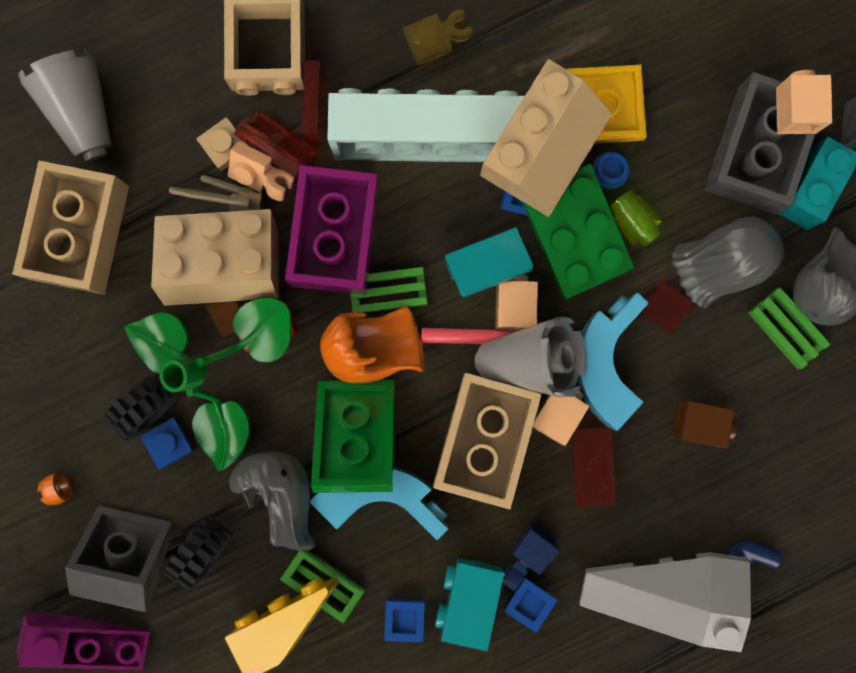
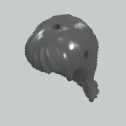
(728, 259)
(827, 283)
(285, 491)

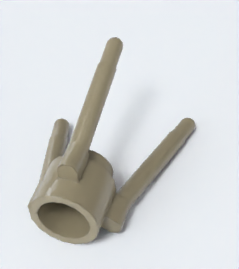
(242, 200)

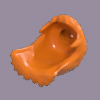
(372, 348)

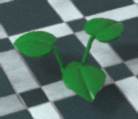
(160, 343)

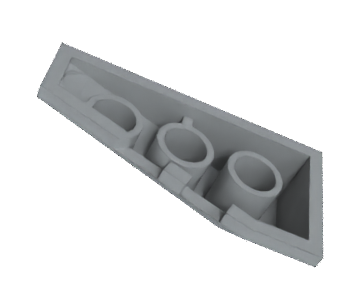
(687, 599)

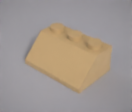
(546, 138)

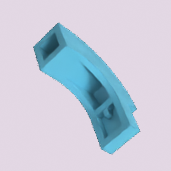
(601, 385)
(407, 493)

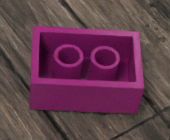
(332, 230)

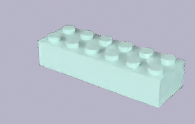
(417, 125)

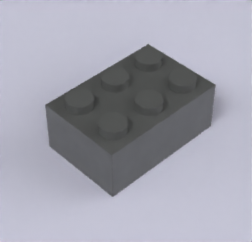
(752, 159)

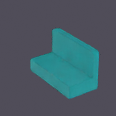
(488, 262)

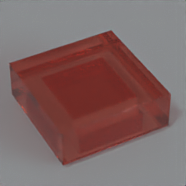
(666, 307)

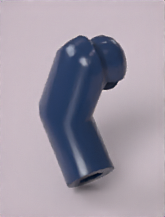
(756, 553)

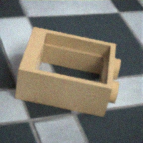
(250, 81)

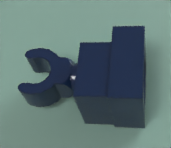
(534, 551)

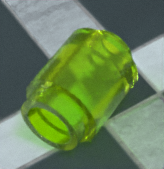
(636, 218)

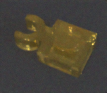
(431, 38)

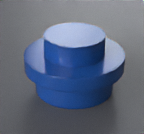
(611, 170)

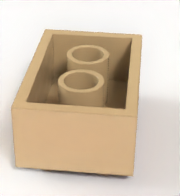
(71, 227)
(215, 257)
(487, 441)

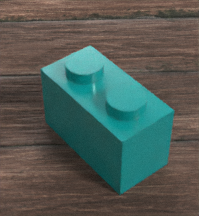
(821, 183)
(470, 604)

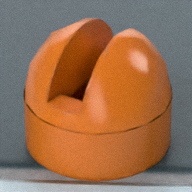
(55, 489)

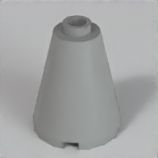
(71, 100)
(536, 358)

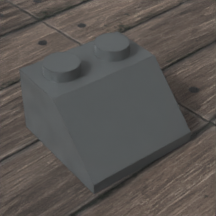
(119, 558)

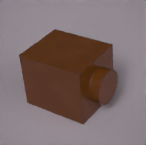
(704, 424)

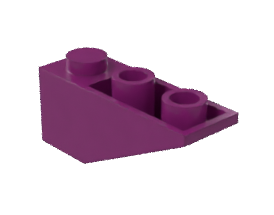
(79, 643)

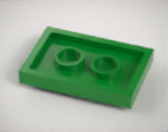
(580, 237)
(354, 437)

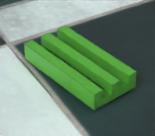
(392, 305)
(800, 320)
(332, 572)

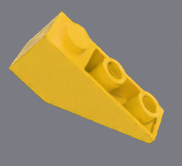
(268, 638)

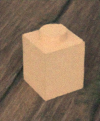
(804, 103)
(516, 304)
(560, 416)

